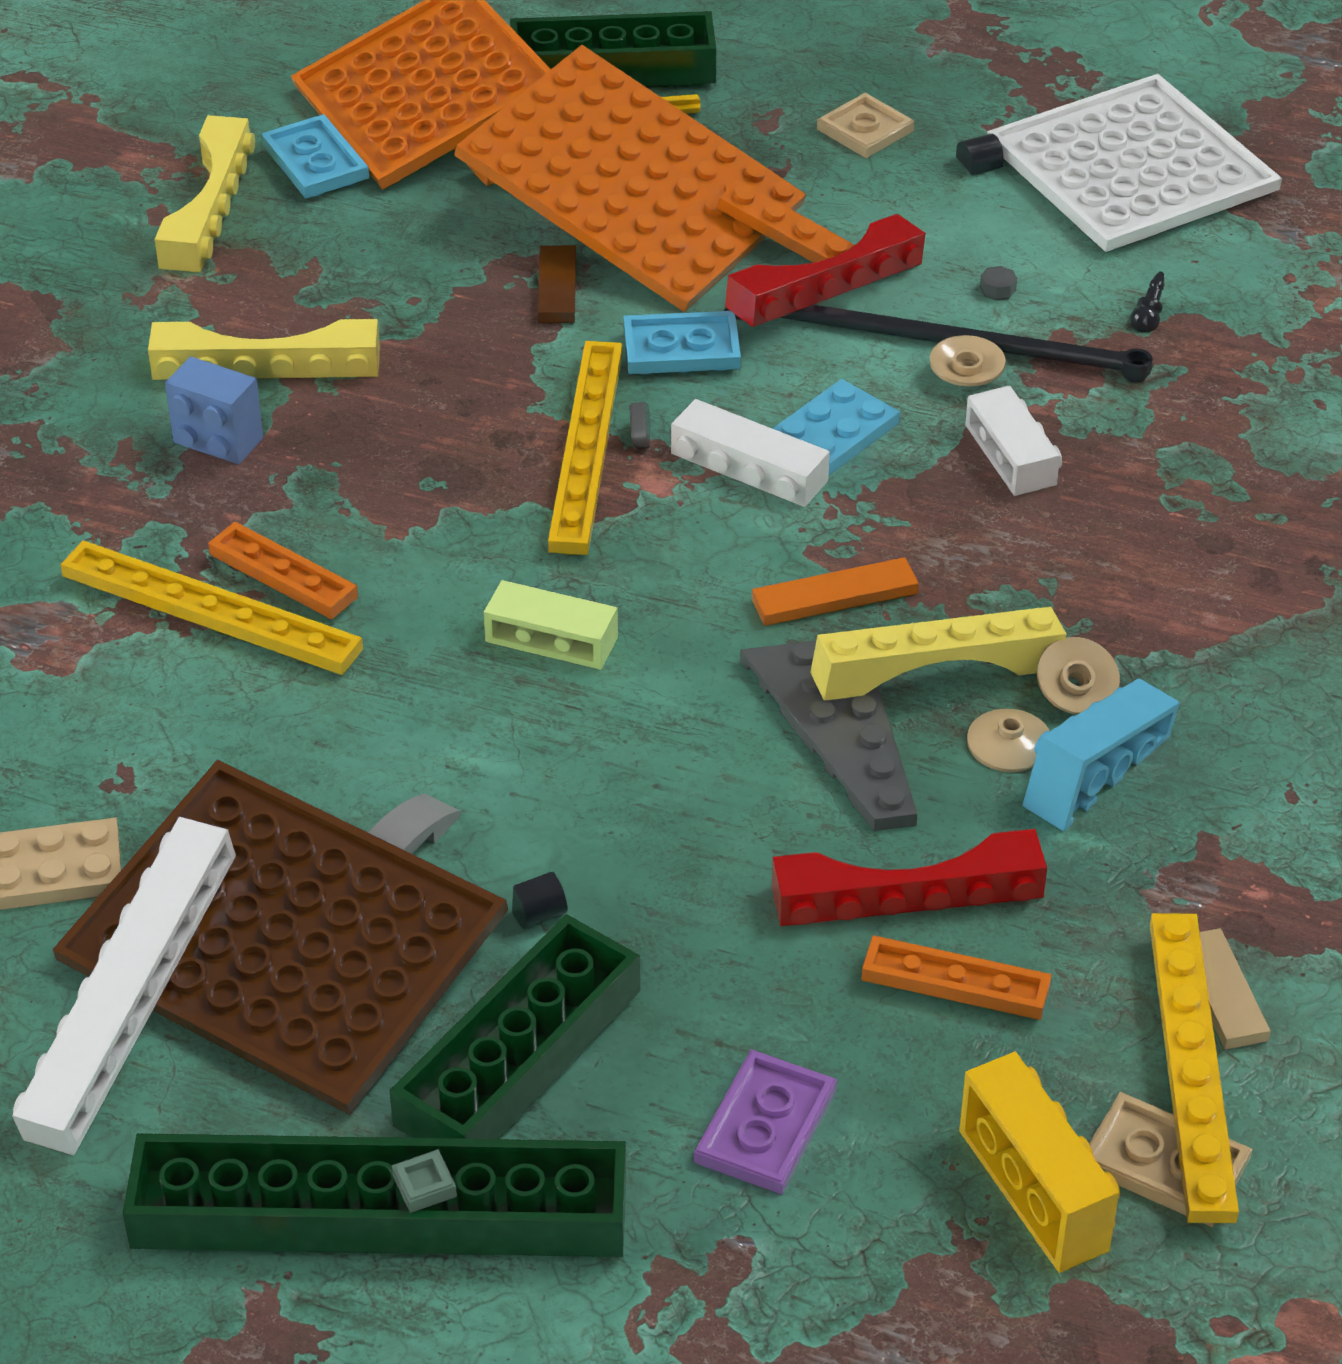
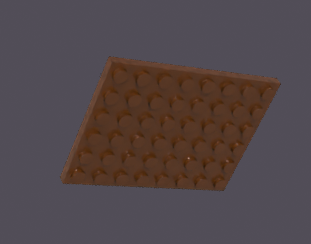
(314, 943)

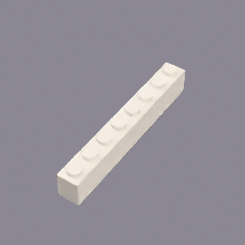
(123, 986)

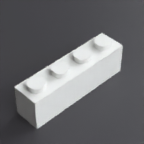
(750, 452)

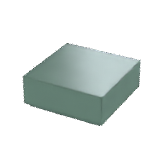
(424, 1181)

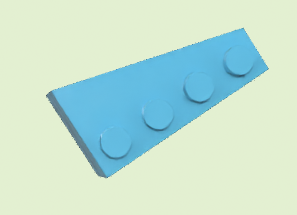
(1096, 750)

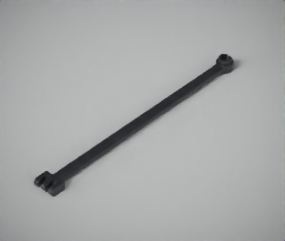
(1134, 363)

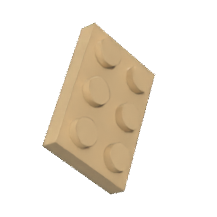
(58, 862)

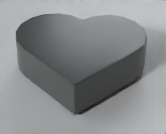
(640, 424)

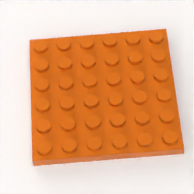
(420, 83)

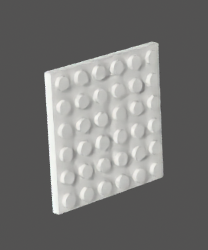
(1134, 162)

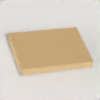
(1142, 1152)

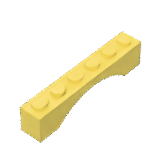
(189, 233)
(336, 350)
(862, 659)

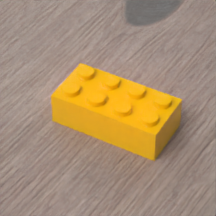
(1039, 1161)

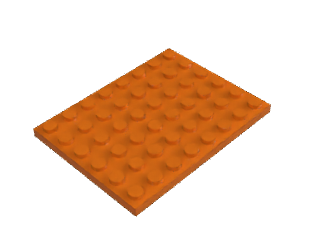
(624, 175)

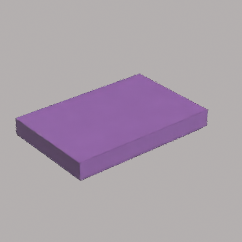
(765, 1121)

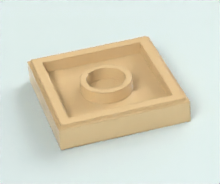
(865, 125)

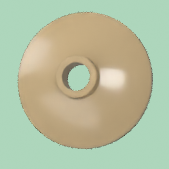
(967, 360)
(1079, 660)
(1005, 739)

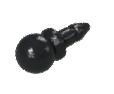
(1146, 314)

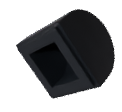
(980, 154)
(538, 900)

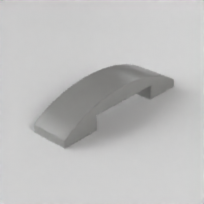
(415, 822)

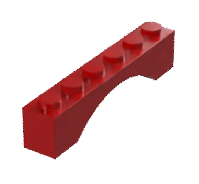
(774, 291)
(822, 889)

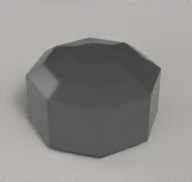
(998, 282)

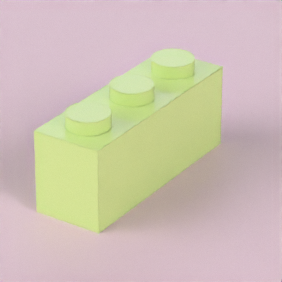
(551, 624)

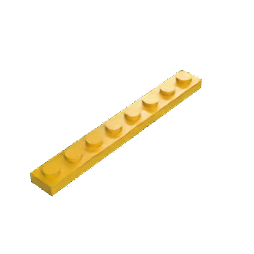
(585, 449)
(212, 607)
(1193, 1070)

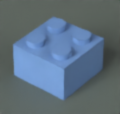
(214, 410)

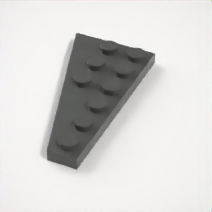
(845, 732)

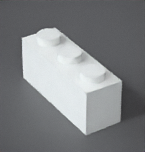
(1013, 440)

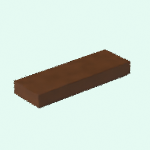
(557, 284)

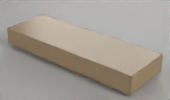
(1230, 997)

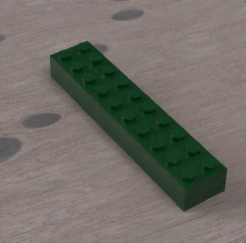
(345, 1199)

